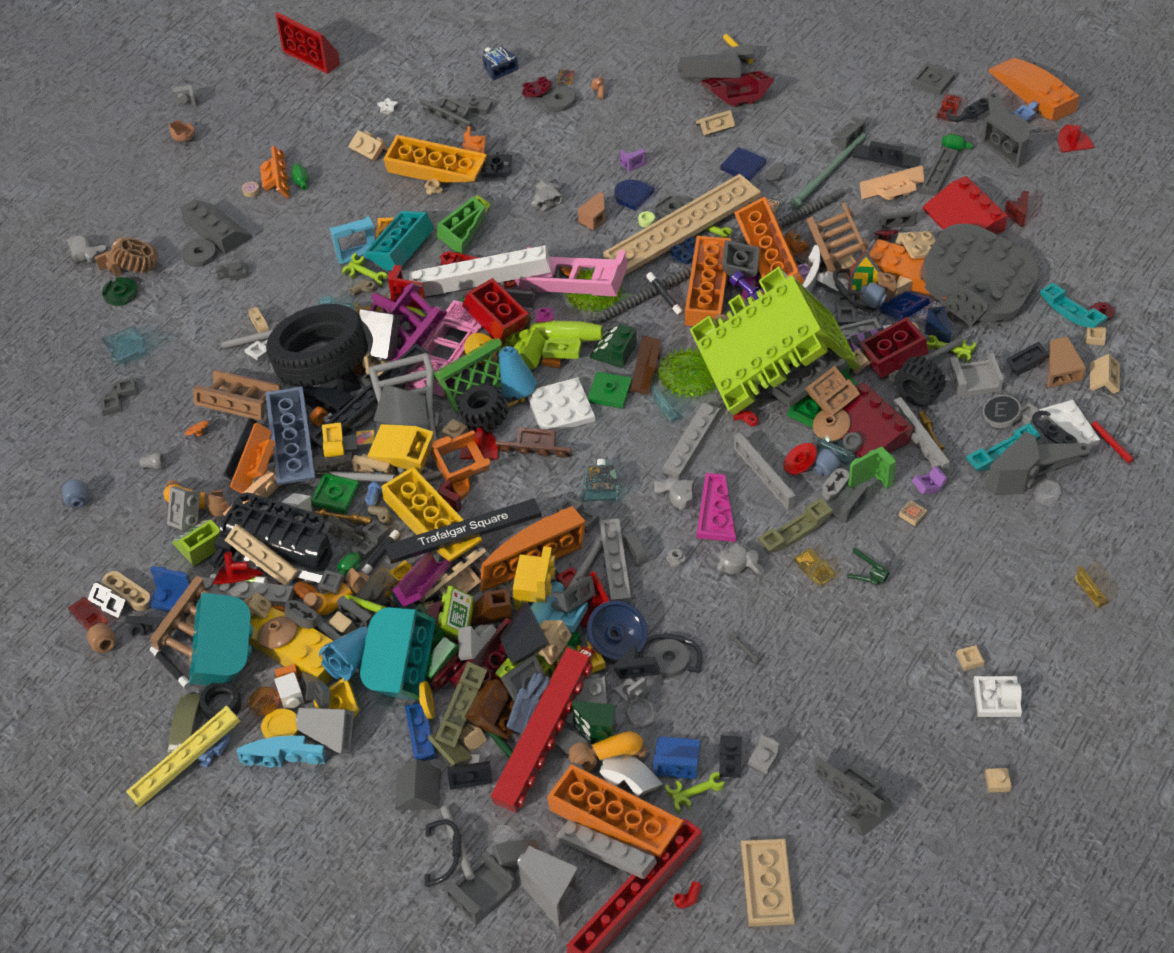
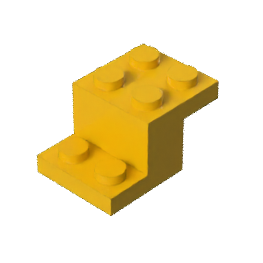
(534, 578)

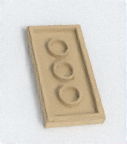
(767, 882)

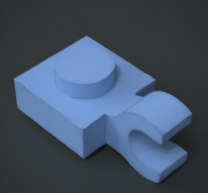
(1028, 112)
(217, 749)

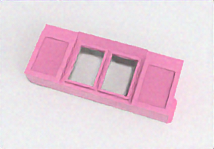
(604, 282)
(456, 318)

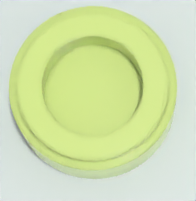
(646, 219)

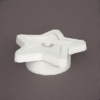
(387, 106)

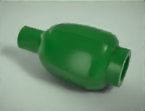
(955, 142)
(300, 176)
(349, 561)

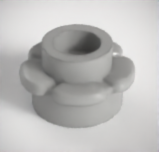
(676, 561)

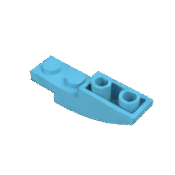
(274, 750)

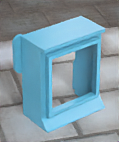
(347, 229)

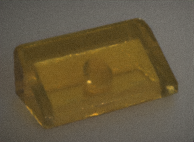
(1091, 588)

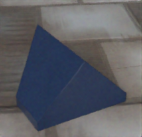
(938, 324)

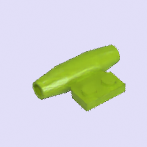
(565, 337)

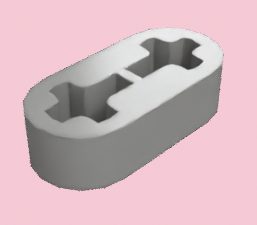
(838, 485)

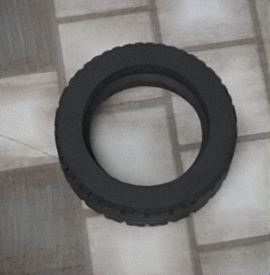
(324, 363)

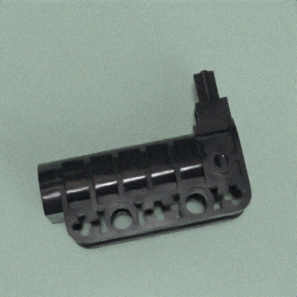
(292, 540)

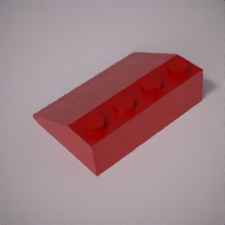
(306, 44)
(965, 204)

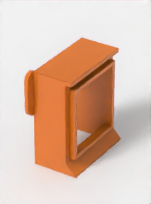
(447, 445)

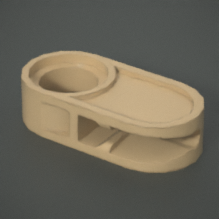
(258, 320)

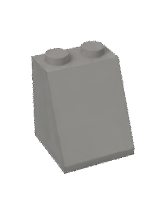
(548, 882)

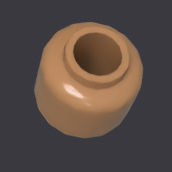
(101, 638)

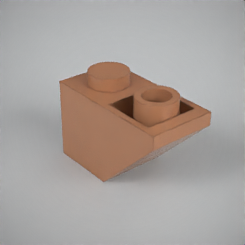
(592, 212)

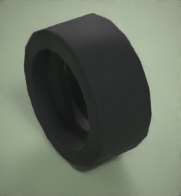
(219, 688)

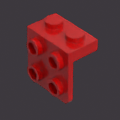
(397, 285)

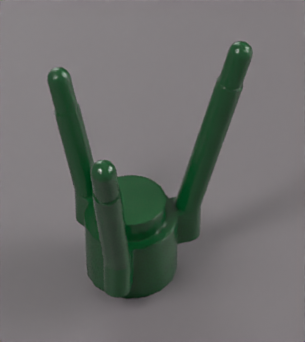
(878, 572)

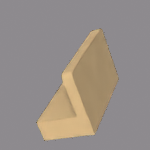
(716, 122)
(1106, 373)
(363, 464)

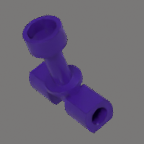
(737, 278)

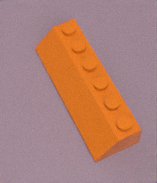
(763, 231)

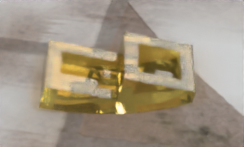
(813, 567)

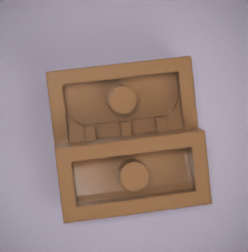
(832, 391)

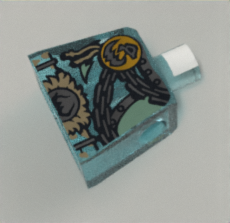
(600, 482)

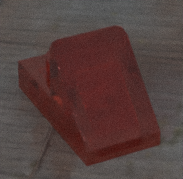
(1017, 209)

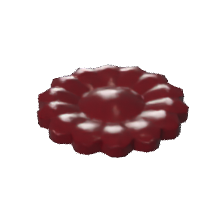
(886, 233)
(1104, 308)

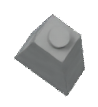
(328, 727)

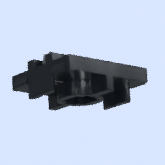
(497, 165)

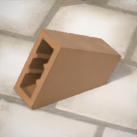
(1063, 363)

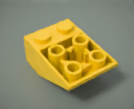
(402, 446)

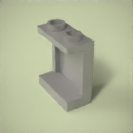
(976, 377)

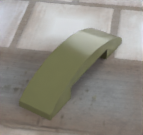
(798, 528)
(460, 703)
(184, 720)

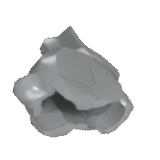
(546, 196)
(82, 250)
(679, 491)
(737, 558)

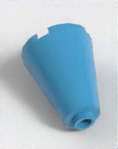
(515, 375)
(344, 654)

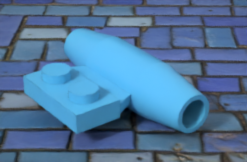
(544, 611)

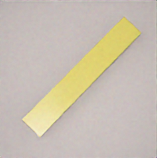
(183, 756)

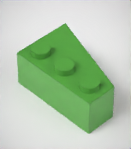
(461, 225)

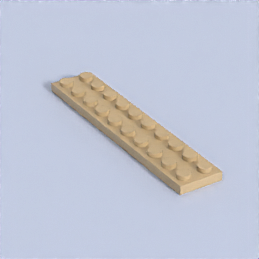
(685, 222)

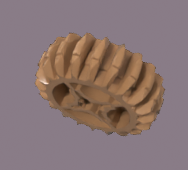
(134, 254)

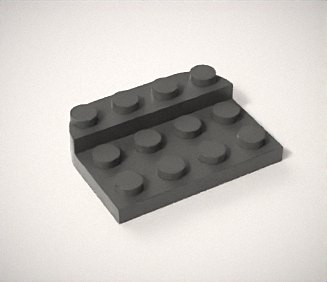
(802, 376)

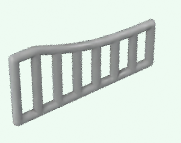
(428, 390)

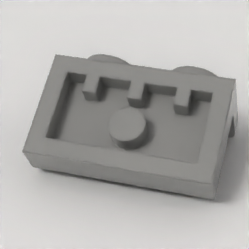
(183, 508)

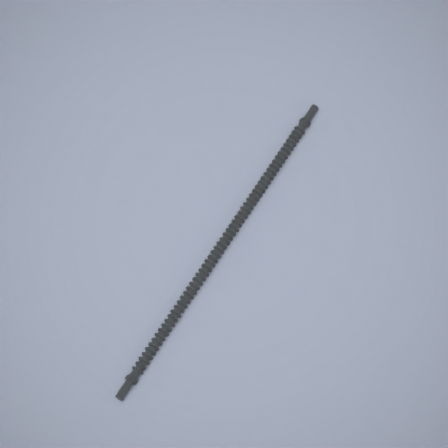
(686, 272)

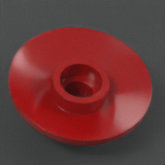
(800, 458)

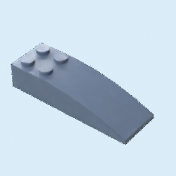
(292, 436)

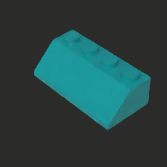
(400, 239)

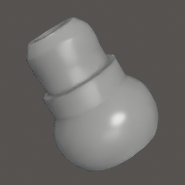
(154, 461)

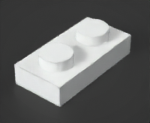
(827, 279)

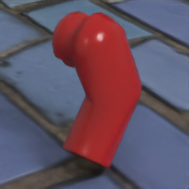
(748, 417)
(685, 900)

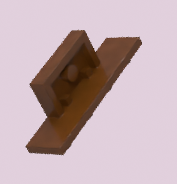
(646, 364)
(535, 440)

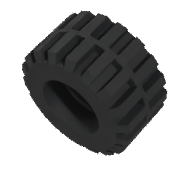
(920, 381)
(483, 407)

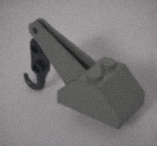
(1002, 131)
(1025, 459)

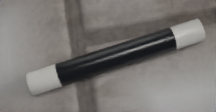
(664, 293)
(380, 552)
(171, 667)

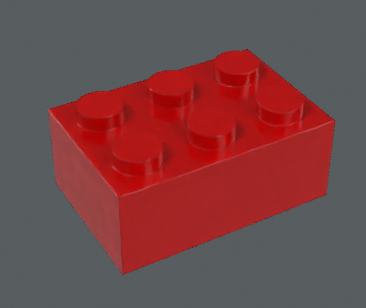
(495, 309)

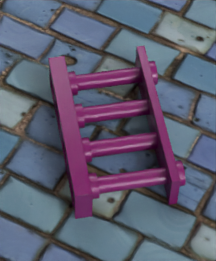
(423, 328)

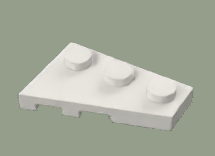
(1070, 418)

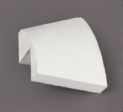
(631, 770)

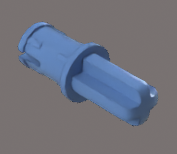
(374, 491)

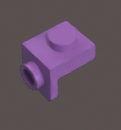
(930, 482)

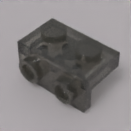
(336, 463)

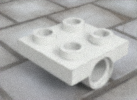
(997, 696)

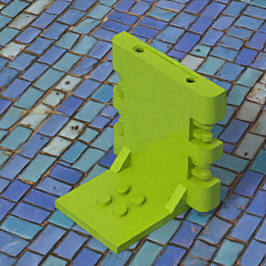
(766, 338)

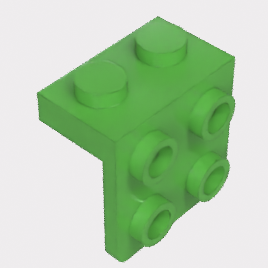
(876, 464)

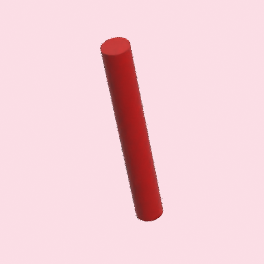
(1112, 442)

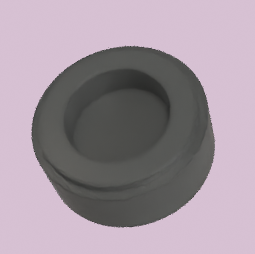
(852, 441)

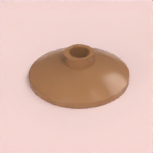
(831, 431)
(276, 632)

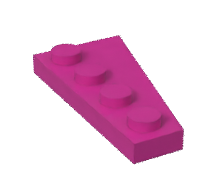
(715, 512)

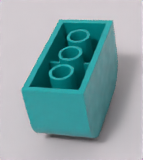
(220, 639)
(397, 652)

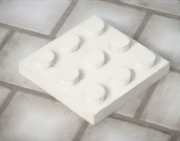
(561, 405)

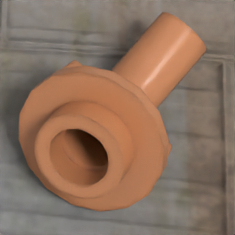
(598, 84)

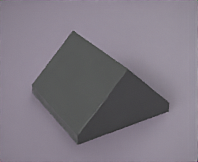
(740, 257)
(417, 786)

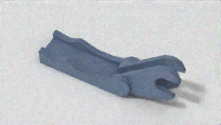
(526, 703)

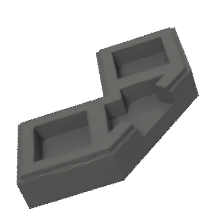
(111, 401)

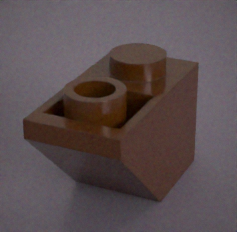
(492, 607)

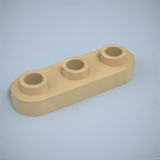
(124, 585)

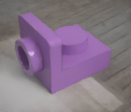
(633, 160)

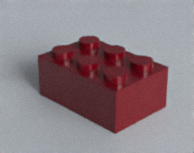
(894, 346)

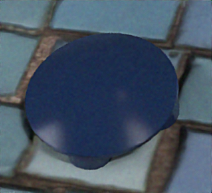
(684, 251)

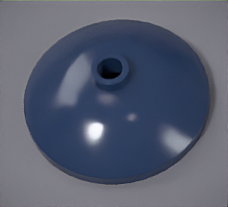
(617, 618)

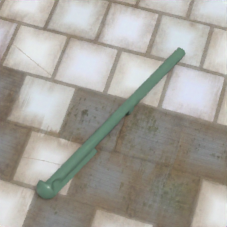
(796, 202)

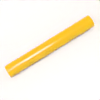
(732, 43)

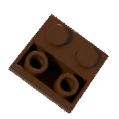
(492, 708)

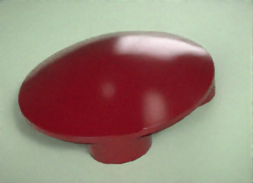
(537, 87)

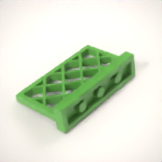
(465, 362)

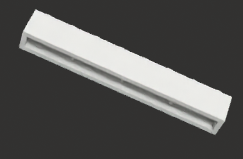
(477, 271)

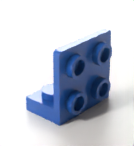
(169, 588)
(676, 757)

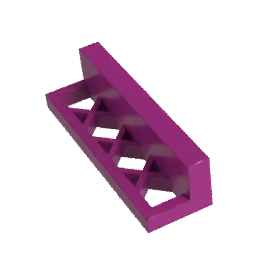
(420, 579)

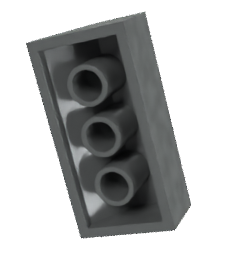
(214, 225)

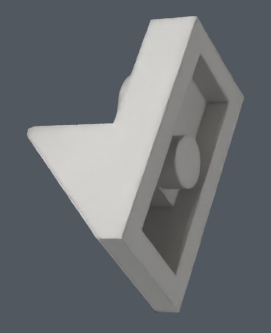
(473, 640)

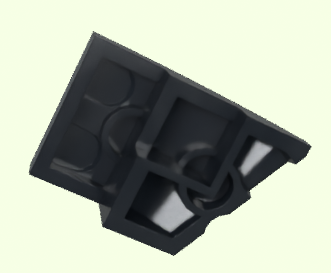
(523, 636)

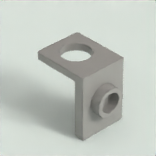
(636, 689)

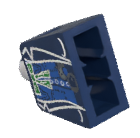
(499, 62)

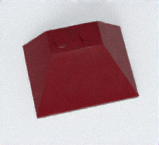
(739, 90)

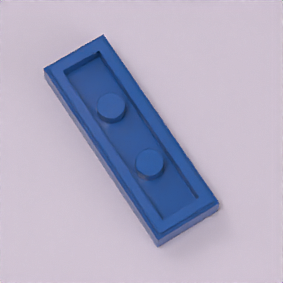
(419, 732)

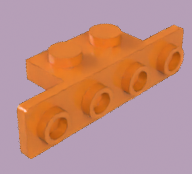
(474, 143)
(274, 172)
(254, 458)

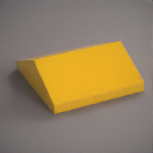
(342, 697)

